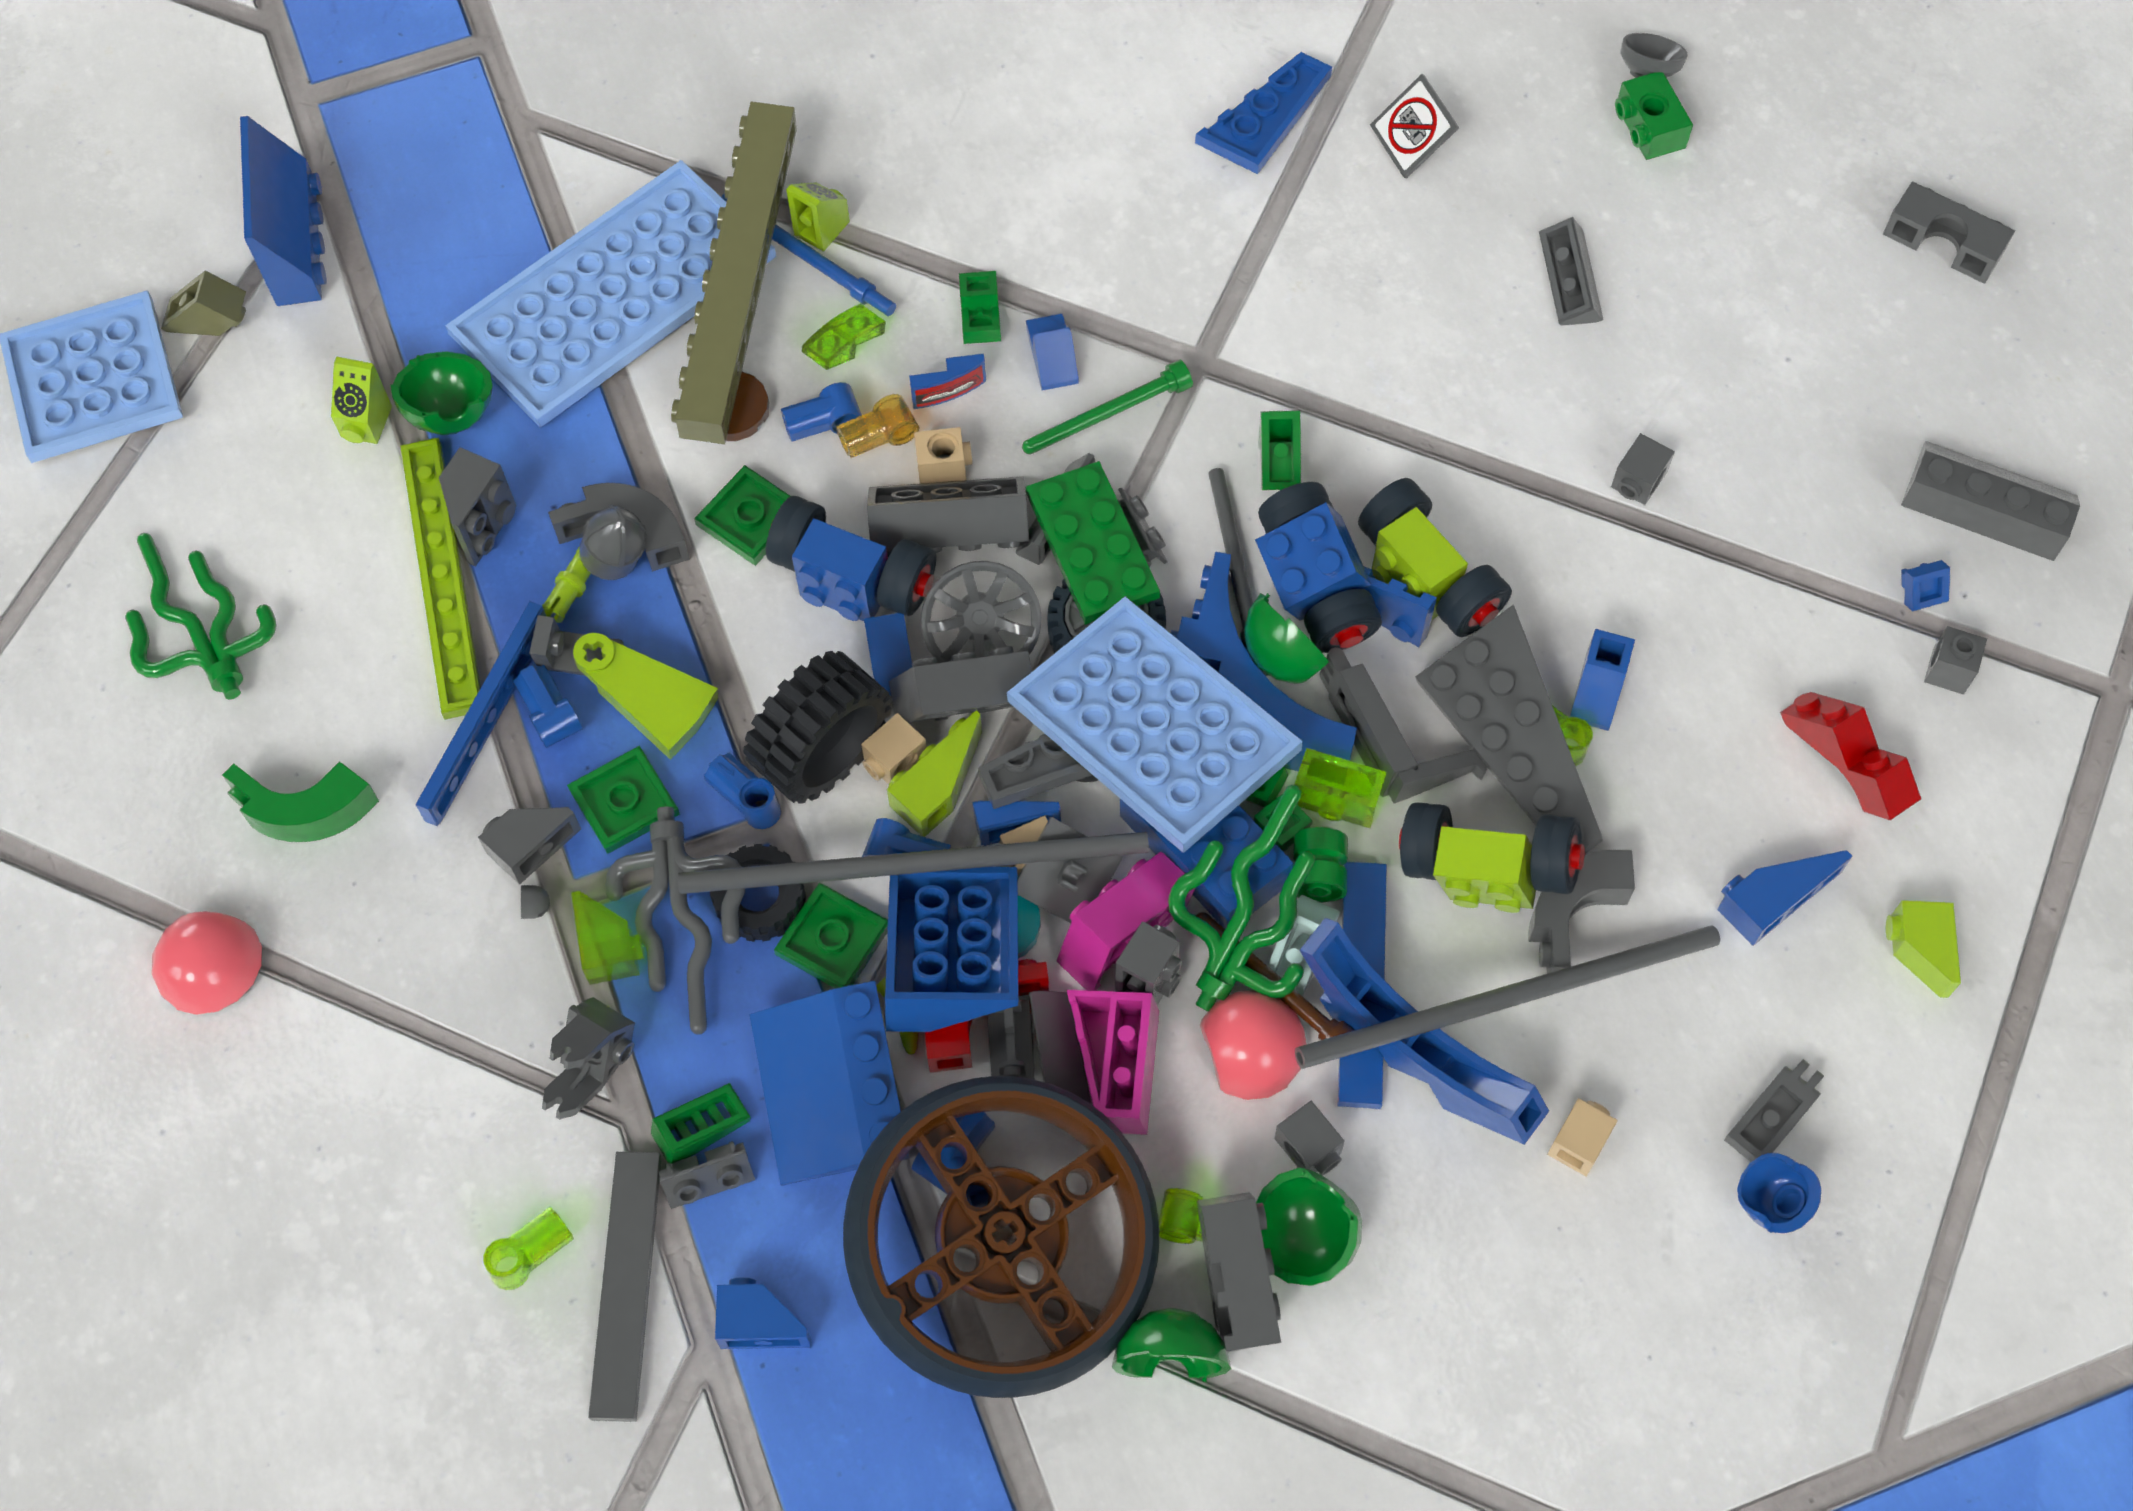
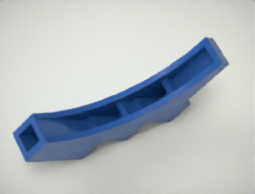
(1216, 641)
(1456, 1075)

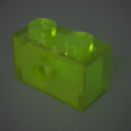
(1339, 788)

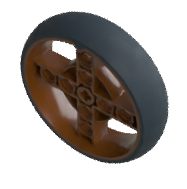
(1073, 1342)

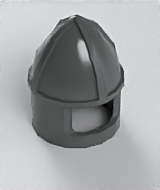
(612, 543)

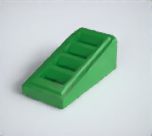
(705, 1136)

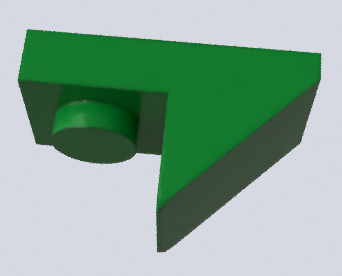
(1280, 449)

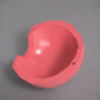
(206, 961)
(1253, 1044)

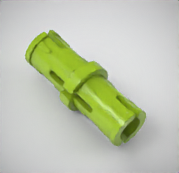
(568, 587)

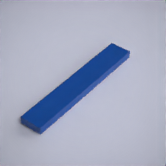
(479, 720)
(1365, 925)

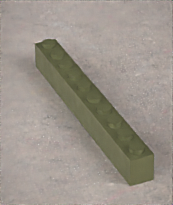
(735, 275)

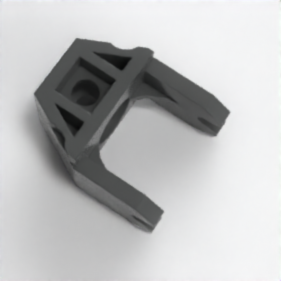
(591, 1051)

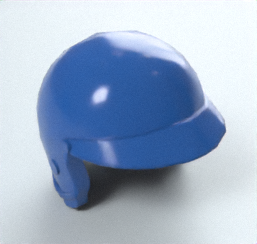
(1779, 1193)

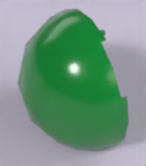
(442, 392)
(1280, 645)
(1309, 1227)
(1171, 1336)

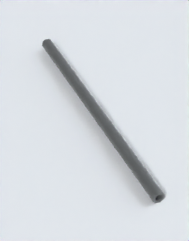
(913, 862)
(1505, 997)

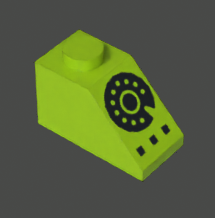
(817, 213)
(358, 401)

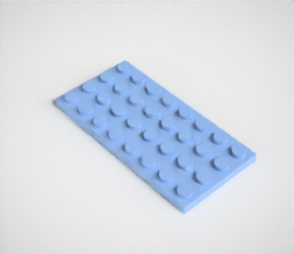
(597, 296)

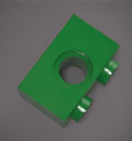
(1653, 115)

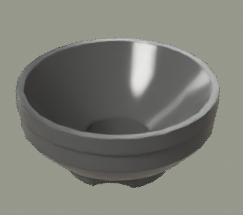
(1652, 53)

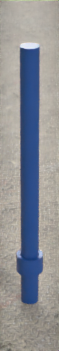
(859, 289)

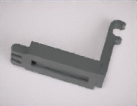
(1379, 738)

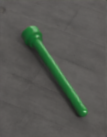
(1174, 378)

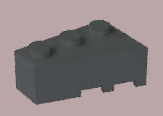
(959, 685)
(1239, 1271)

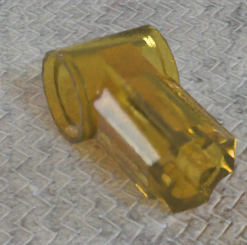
(887, 422)

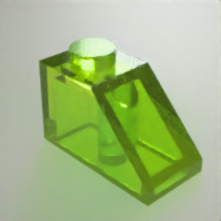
(605, 941)

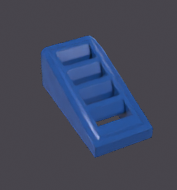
(998, 821)

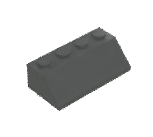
(1991, 501)
(950, 514)

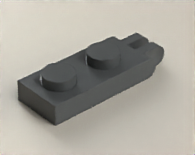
(1775, 1112)

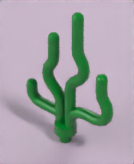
(215, 658)
(1225, 960)

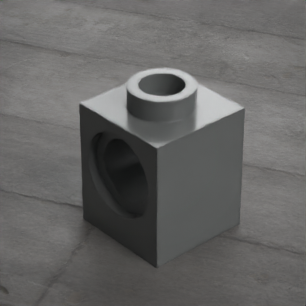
(1642, 469)
(1955, 660)
(1310, 1140)

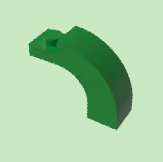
(304, 816)

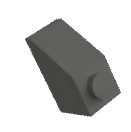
(527, 838)

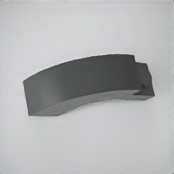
(664, 537)
(1603, 880)

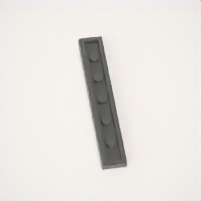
(625, 1287)

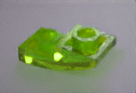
(838, 338)

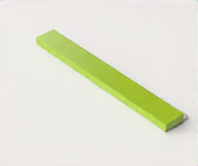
(441, 579)

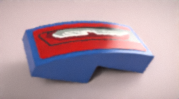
(961, 377)

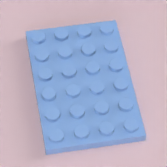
(1154, 723)

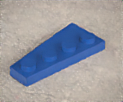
(1266, 115)
(1400, 611)

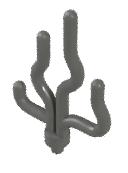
(668, 860)

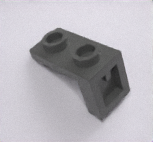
(555, 647)

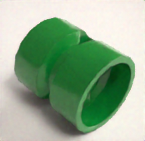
(1327, 876)

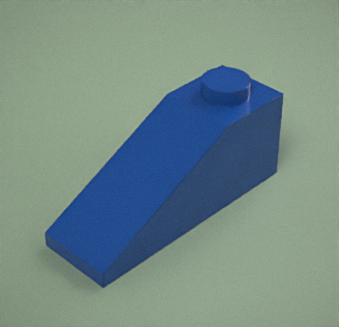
(1776, 892)

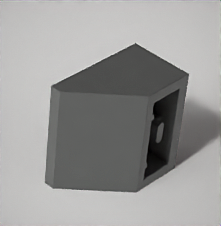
(476, 501)

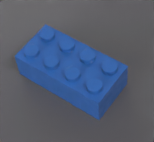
(1235, 833)

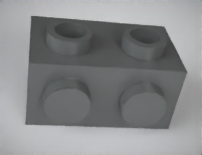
(1149, 963)

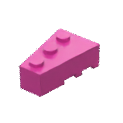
(1108, 923)
(1118, 1053)

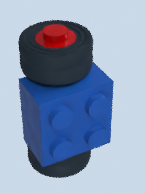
(1317, 567)
(846, 569)

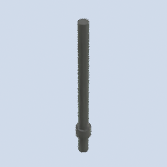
(1232, 547)

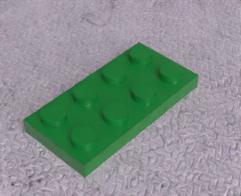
(1092, 541)

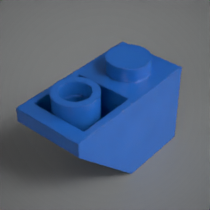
(1602, 678)

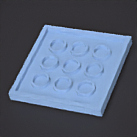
(89, 376)

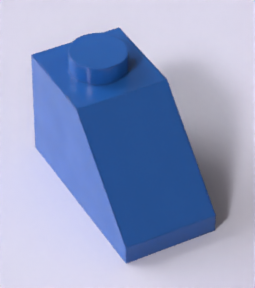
(755, 1319)

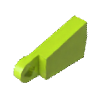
(649, 694)

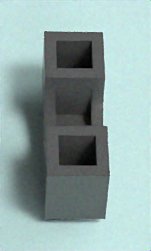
(1928, 214)

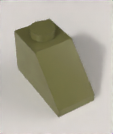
(205, 307)

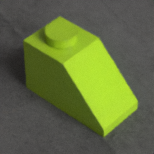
(1926, 943)

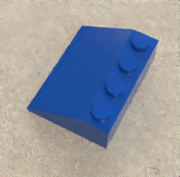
(281, 216)
(951, 947)
(825, 1080)

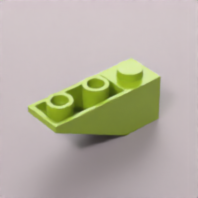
(932, 785)

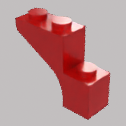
(1846, 740)

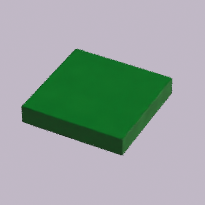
(743, 514)
(621, 799)
(832, 937)

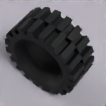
(816, 726)

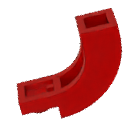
(950, 1046)

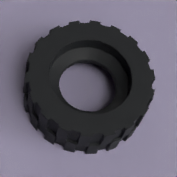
(777, 918)

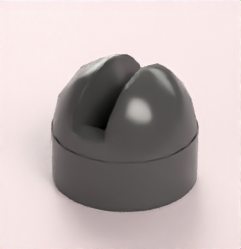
(534, 901)

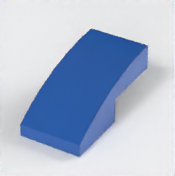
(888, 647)

